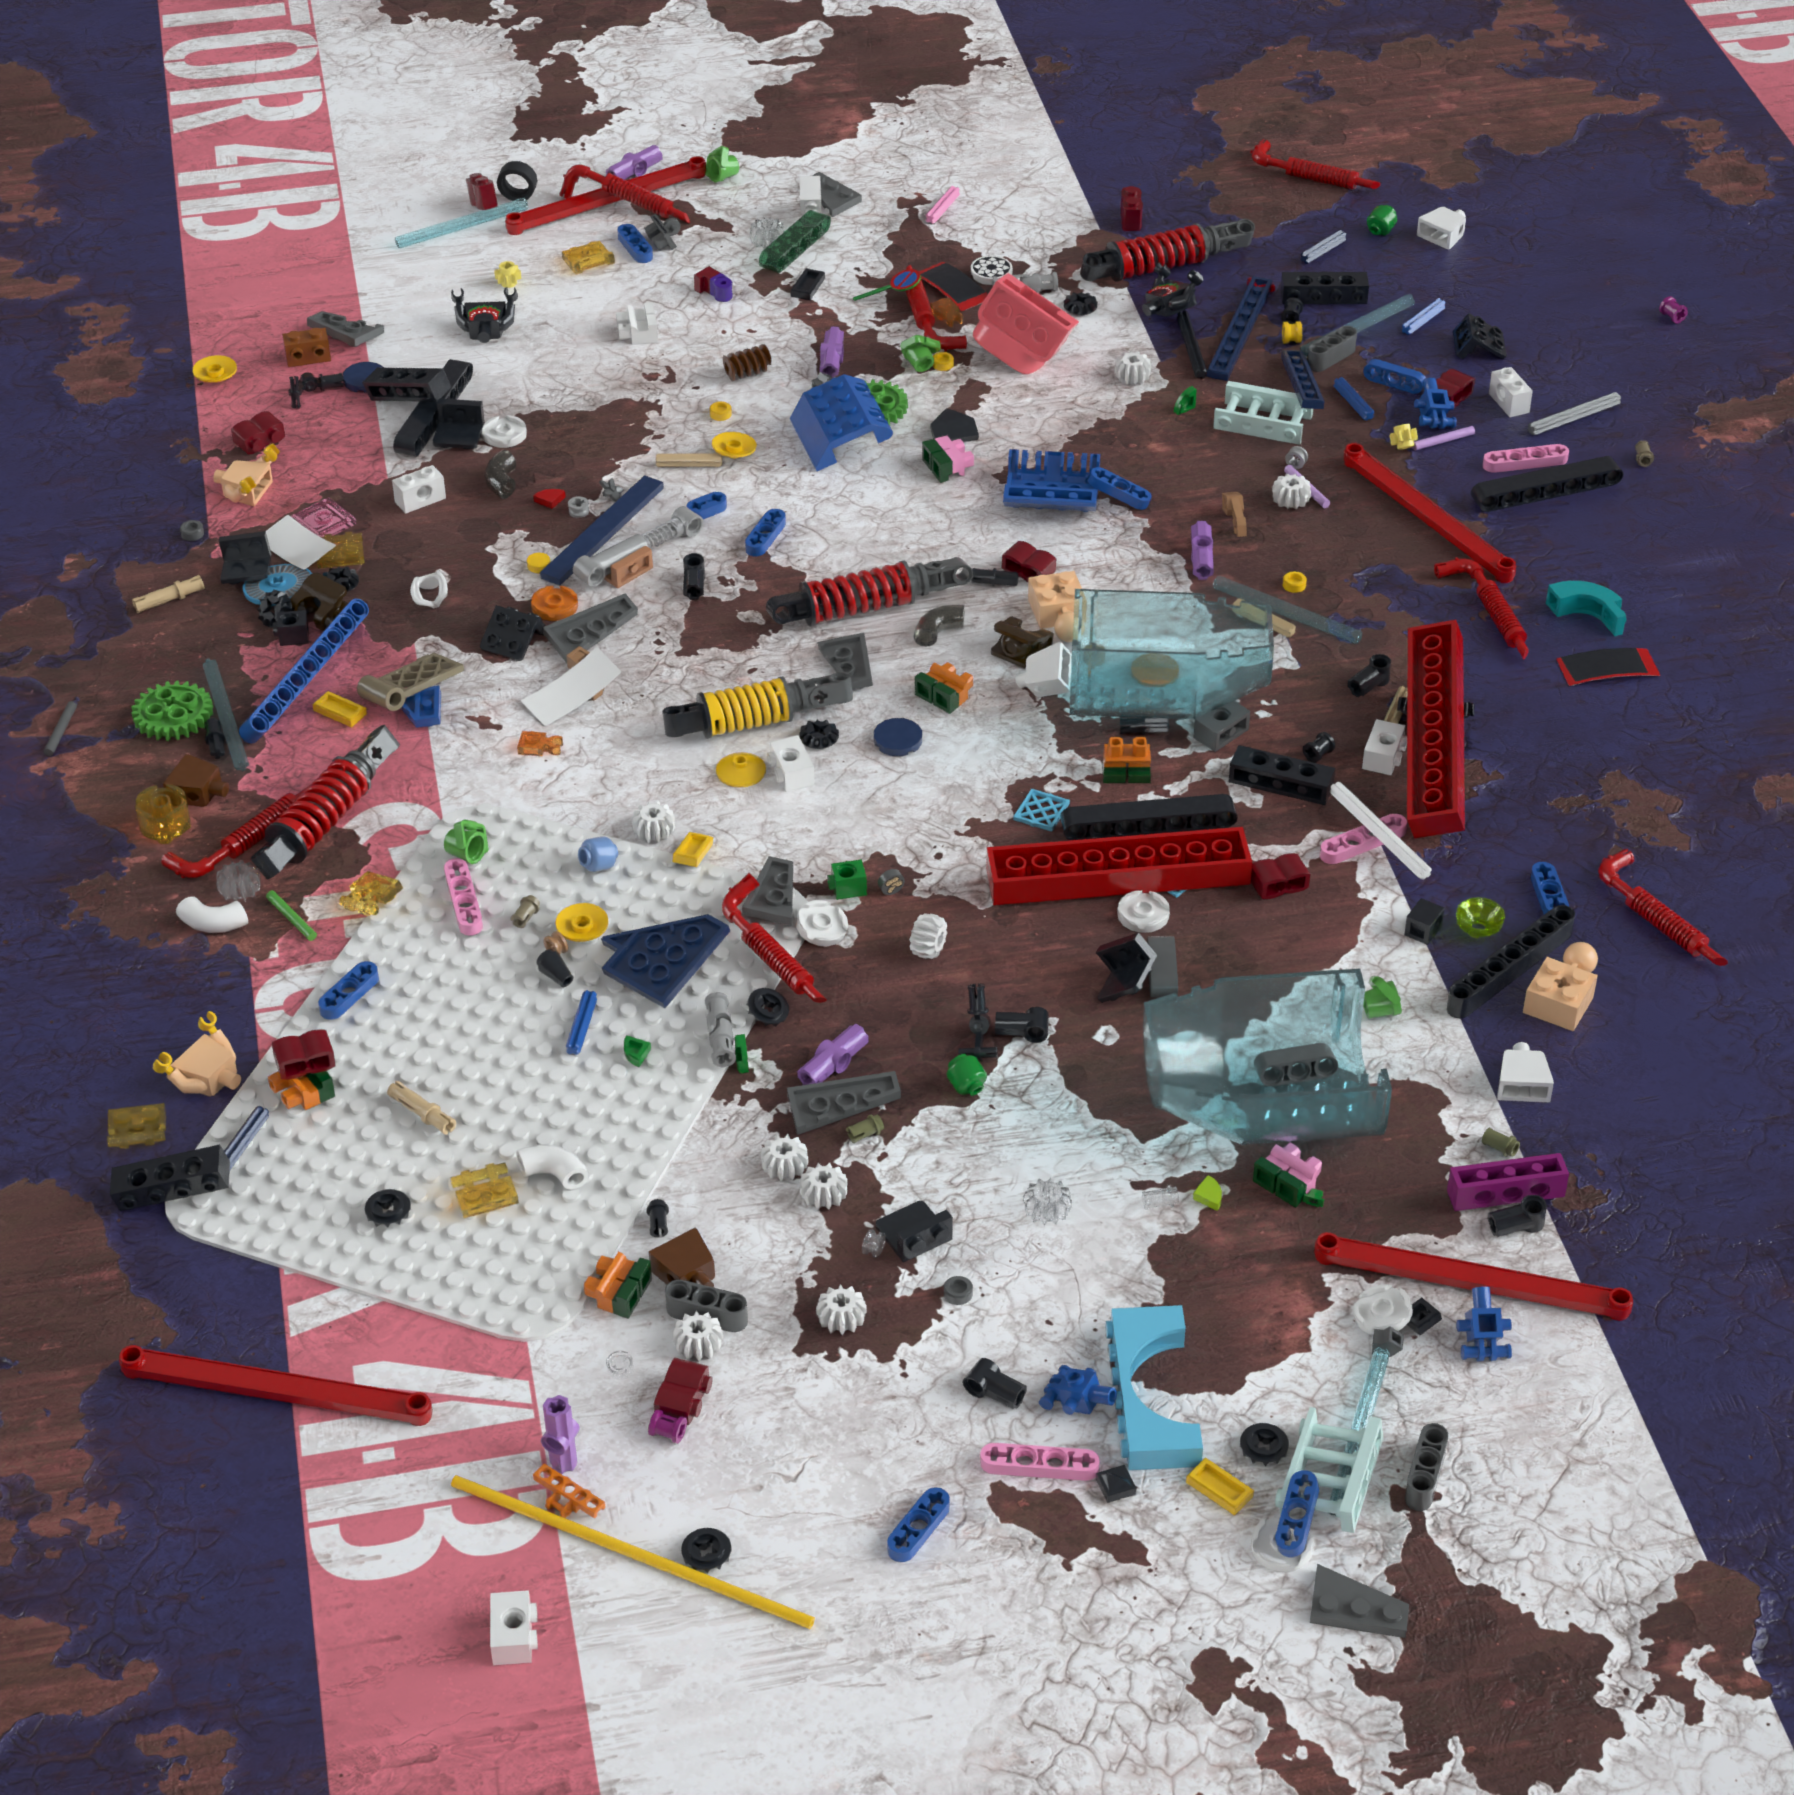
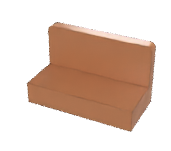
(630, 567)

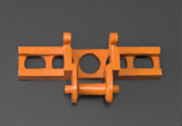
(574, 1504)

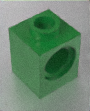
(848, 879)

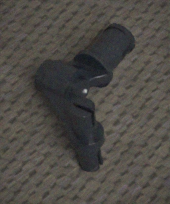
(309, 383)
(979, 1023)

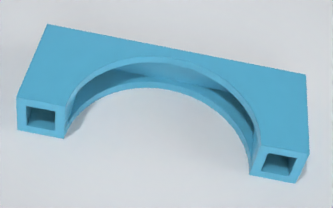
(1148, 1437)

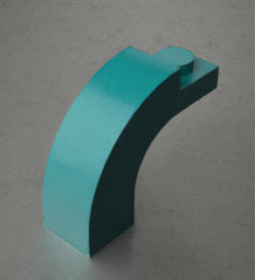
(1587, 598)

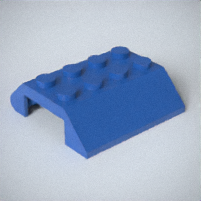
(835, 415)
(1052, 486)

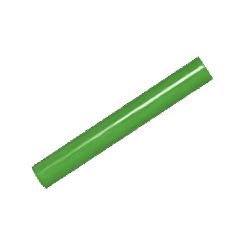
(291, 915)

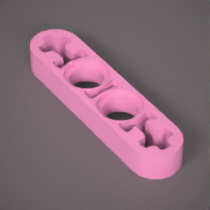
(1502, 460)
(1338, 850)
(463, 896)
(1039, 1466)

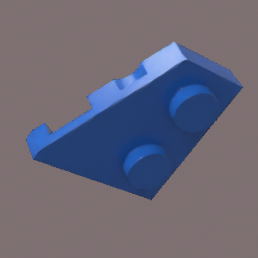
(424, 707)

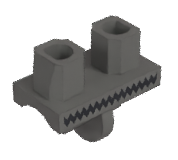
(662, 233)

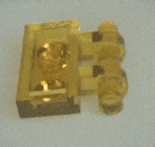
(345, 554)
(369, 891)
(136, 1125)
(485, 1196)

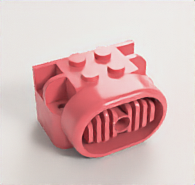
(1021, 325)

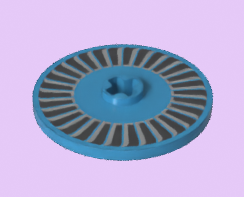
(281, 577)

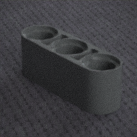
(1332, 348)
(1164, 975)
(1308, 1068)
(687, 1297)
(1426, 1467)

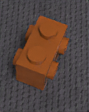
(306, 347)

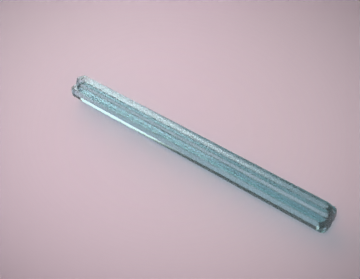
(460, 223)
(1373, 317)
(1288, 610)
(225, 715)
(1364, 1409)

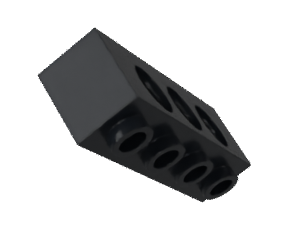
(1325, 287)
(407, 384)
(1281, 775)
(169, 1177)

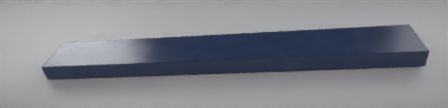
(1239, 329)
(602, 529)

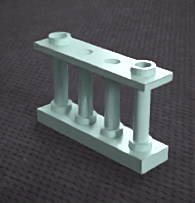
(1266, 400)
(1361, 1463)

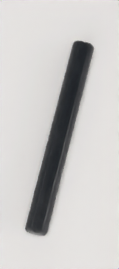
(1191, 344)

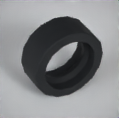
(521, 169)

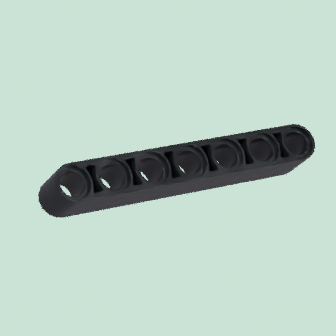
(424, 418)
(1547, 483)
(1148, 817)
(1510, 961)

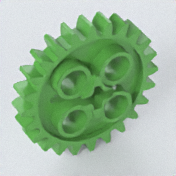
(890, 399)
(172, 710)

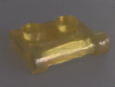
(587, 257)

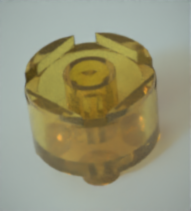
(162, 813)

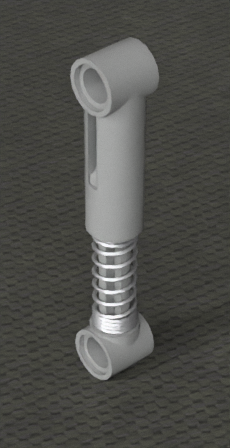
(595, 568)

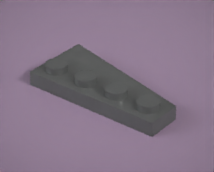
(590, 625)
(834, 1100)

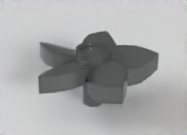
(611, 490)

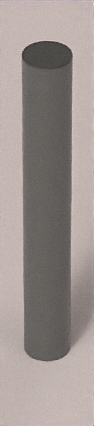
(60, 728)

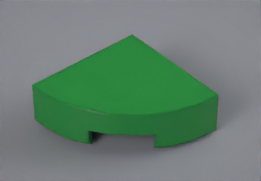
(1186, 401)
(636, 1050)
(741, 1053)

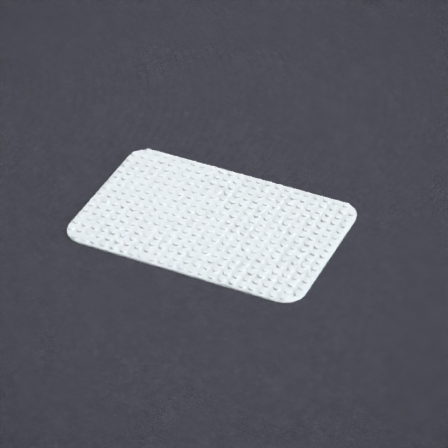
(487, 1044)

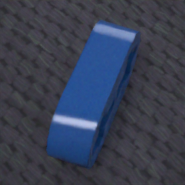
(708, 504)

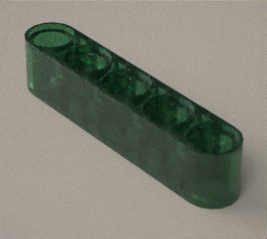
(794, 241)

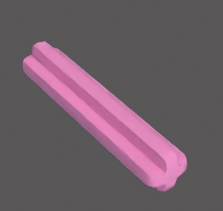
(942, 204)

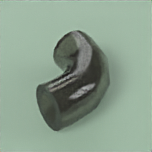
(497, 474)
(936, 621)

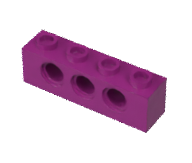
(1507, 1181)

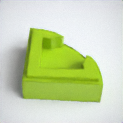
(1209, 1193)

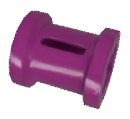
(1673, 309)
(667, 1426)

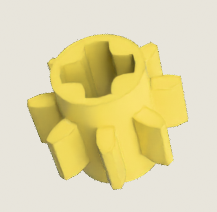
(507, 274)
(1403, 436)

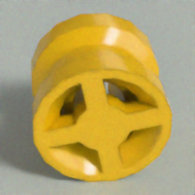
(1292, 332)

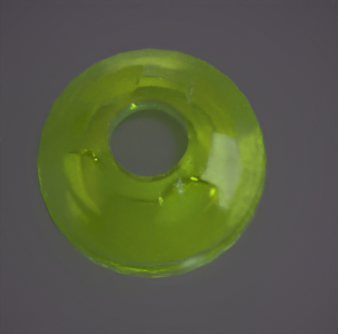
(1483, 912)

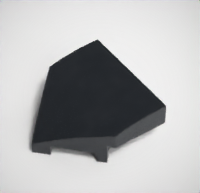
(955, 426)

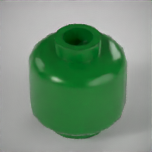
(1382, 220)
(966, 1074)

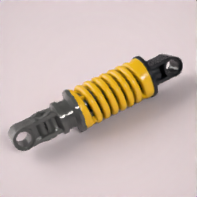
(755, 704)

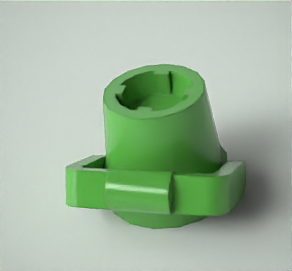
(721, 165)
(919, 351)
(467, 841)
(1381, 999)

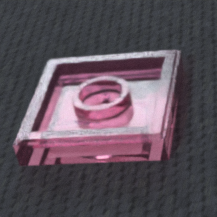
(325, 518)

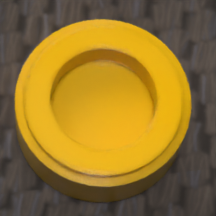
(943, 361)
(720, 411)
(537, 562)
(1294, 582)

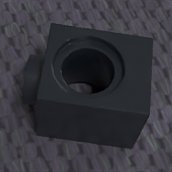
(291, 628)
(1424, 921)

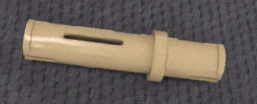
(167, 594)
(429, 1112)

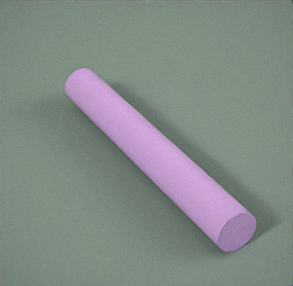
(1442, 438)
(1315, 494)

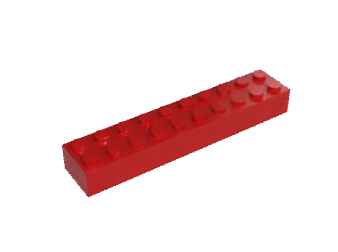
(1435, 730)
(1118, 865)

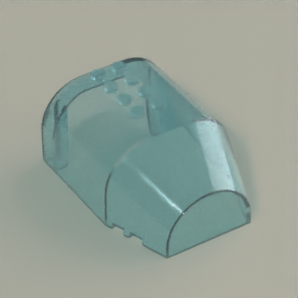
(1165, 653)
(1206, 1046)

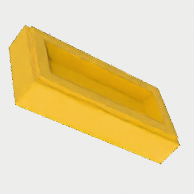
(339, 709)
(692, 849)
(1220, 1486)

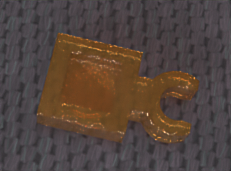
(948, 310)
(537, 743)

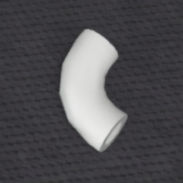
(211, 918)
(553, 1161)

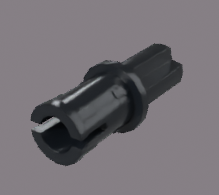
(994, 577)
(1144, 725)
(214, 738)

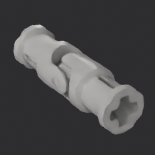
(1035, 281)
(720, 1029)

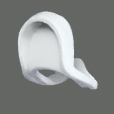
(429, 582)

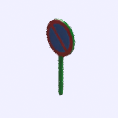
(900, 282)

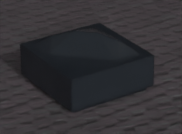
(1423, 1316)
(1116, 1483)

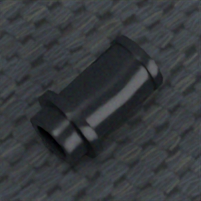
(657, 1212)

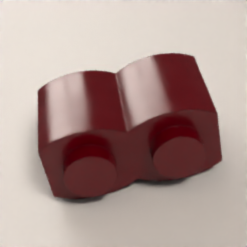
(481, 191)
(1131, 209)
(1458, 385)
(258, 432)
(1028, 561)
(1280, 876)
(303, 1054)
(683, 1389)

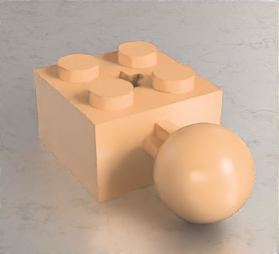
(1053, 602)
(1564, 988)

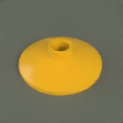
(214, 368)
(734, 444)
(741, 769)
(582, 922)

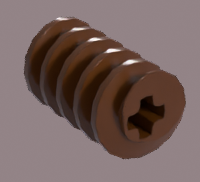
(746, 361)

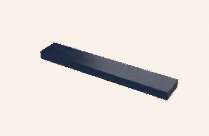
(1302, 379)

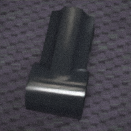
(693, 576)
(1373, 675)
(1031, 1024)
(1526, 1216)
(988, 1380)

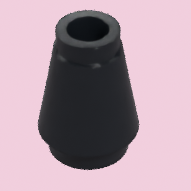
(553, 966)

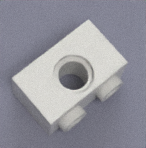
(810, 194)
(1510, 392)
(419, 489)
(1384, 747)
(791, 763)
(508, 1643)

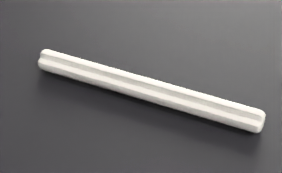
(1380, 830)

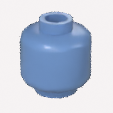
(597, 854)

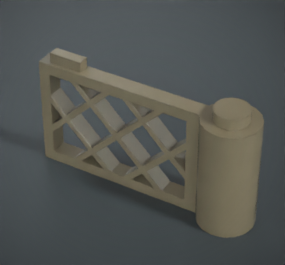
(390, 689)

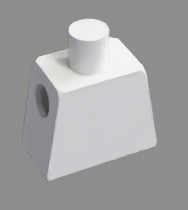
(1442, 226)
(1047, 671)
(1525, 1075)

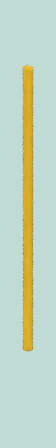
(634, 1552)

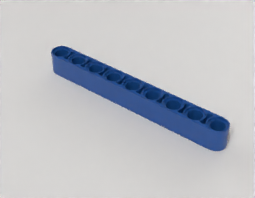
(303, 671)

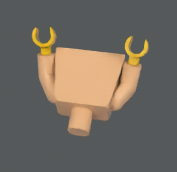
(248, 479)
(203, 1066)

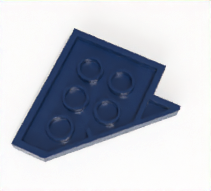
(663, 956)

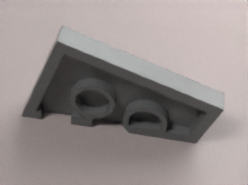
(836, 196)
(350, 332)
(850, 656)
(775, 894)
(1355, 1606)

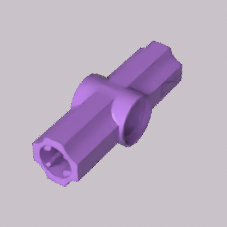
(636, 163)
(832, 351)
(1202, 550)
(833, 1055)
(560, 1434)

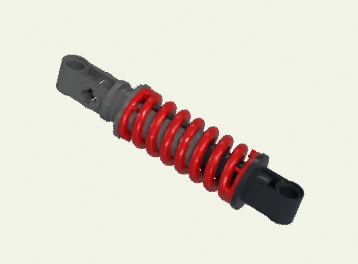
(1169, 248)
(867, 588)
(323, 804)

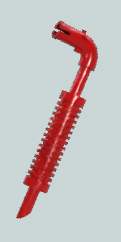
(1311, 170)
(622, 189)
(925, 319)
(1492, 600)
(235, 843)
(1655, 911)
(765, 945)

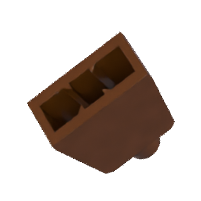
(198, 780)
(683, 1259)

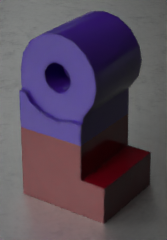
(714, 284)

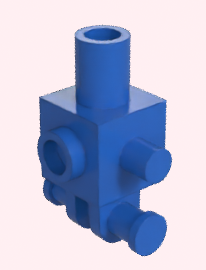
(1434, 406)
(1484, 1325)
(1077, 1391)

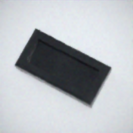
(808, 284)

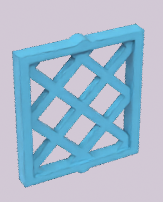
(1035, 822)

